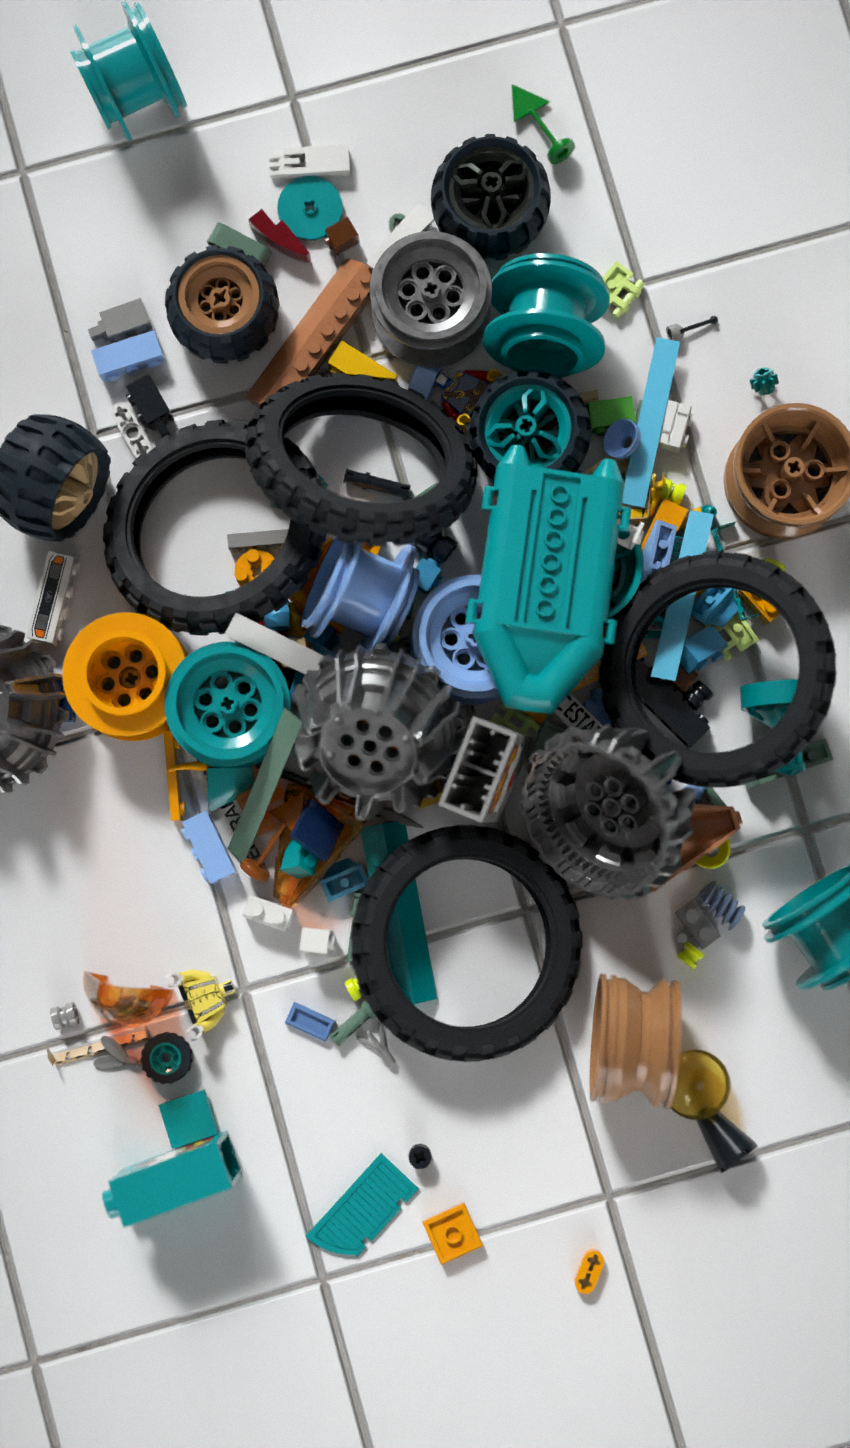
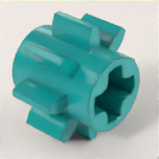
(764, 381)

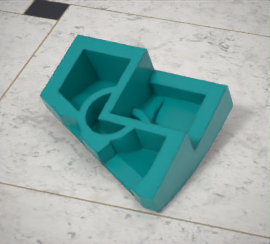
(226, 784)

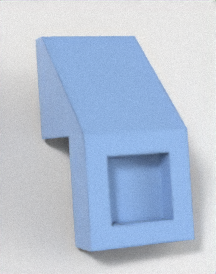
(424, 380)

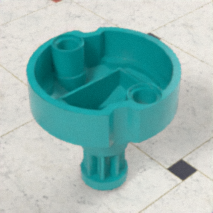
(768, 703)

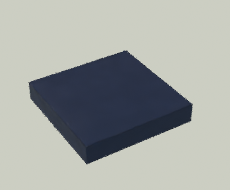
(317, 830)

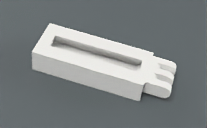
(320, 162)

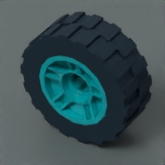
(166, 1071)

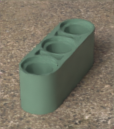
(226, 236)

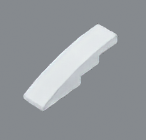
(416, 221)

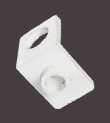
(635, 536)

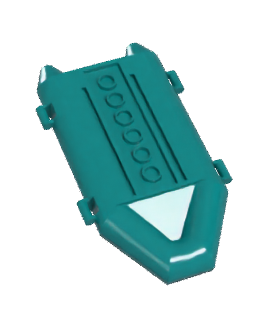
(546, 578)

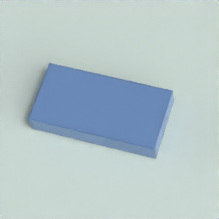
(310, 1021)

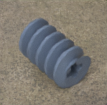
(721, 904)

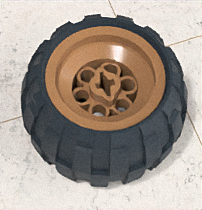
(215, 277)

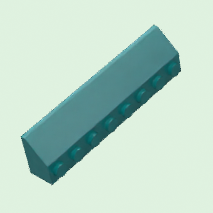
(406, 931)

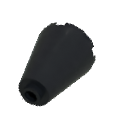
(725, 1141)

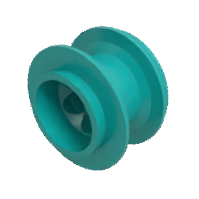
(128, 70)
(547, 315)
(198, 677)
(820, 928)

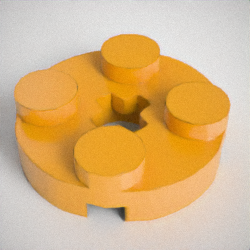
(251, 560)

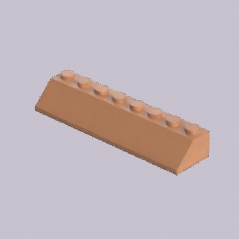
(317, 331)

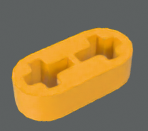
(594, 1273)

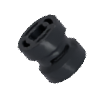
(698, 695)

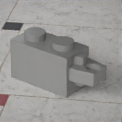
(121, 322)

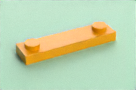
(177, 808)

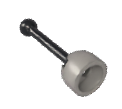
(676, 331)

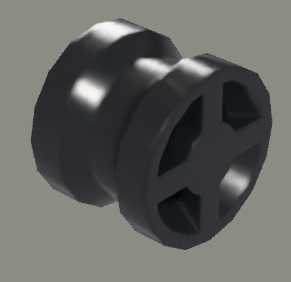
(421, 1152)

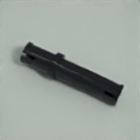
(376, 483)

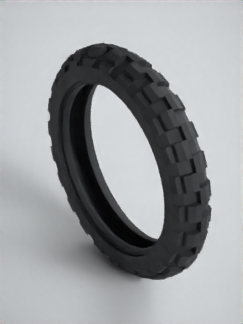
(126, 517)
(347, 517)
(814, 650)
(374, 970)

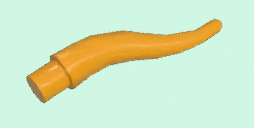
(196, 766)

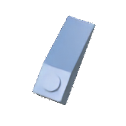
(658, 547)

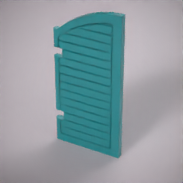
(363, 1208)

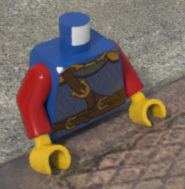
(463, 392)

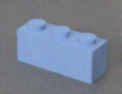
(128, 356)
(208, 847)

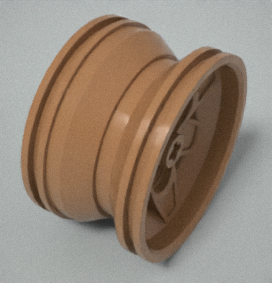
(813, 429)
(635, 1041)

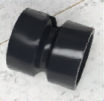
(439, 545)

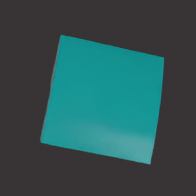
(188, 1119)

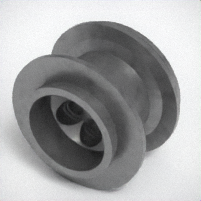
(449, 270)

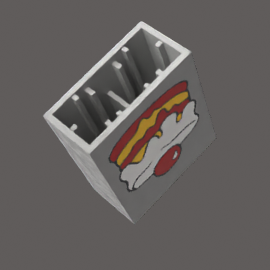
(485, 771)

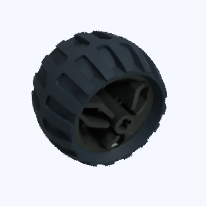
(479, 172)

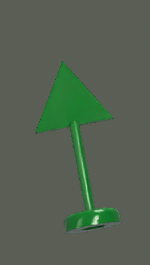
(527, 103)

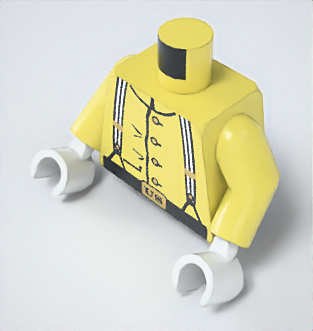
(202, 998)

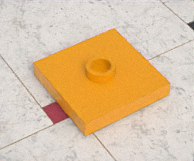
(452, 1233)

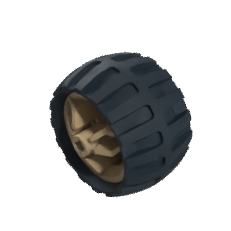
(51, 477)

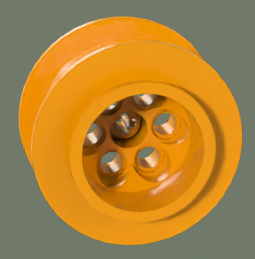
(88, 669)

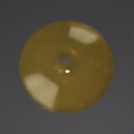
(698, 1067)

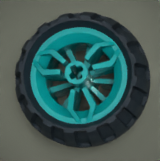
(523, 390)

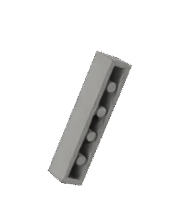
(259, 540)

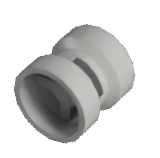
(67, 1015)

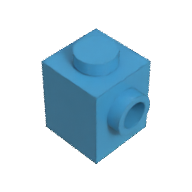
(429, 575)

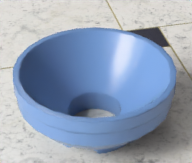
(616, 437)

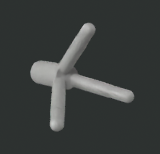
(380, 1047)

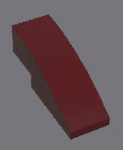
(278, 236)

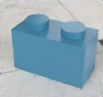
(702, 649)

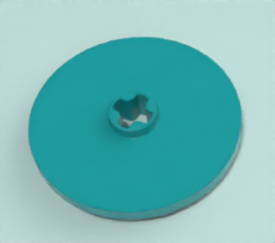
(309, 191)

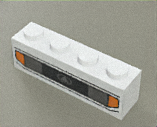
(52, 598)

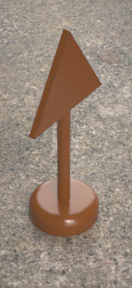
(288, 815)

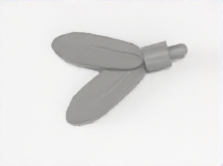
(118, 1055)

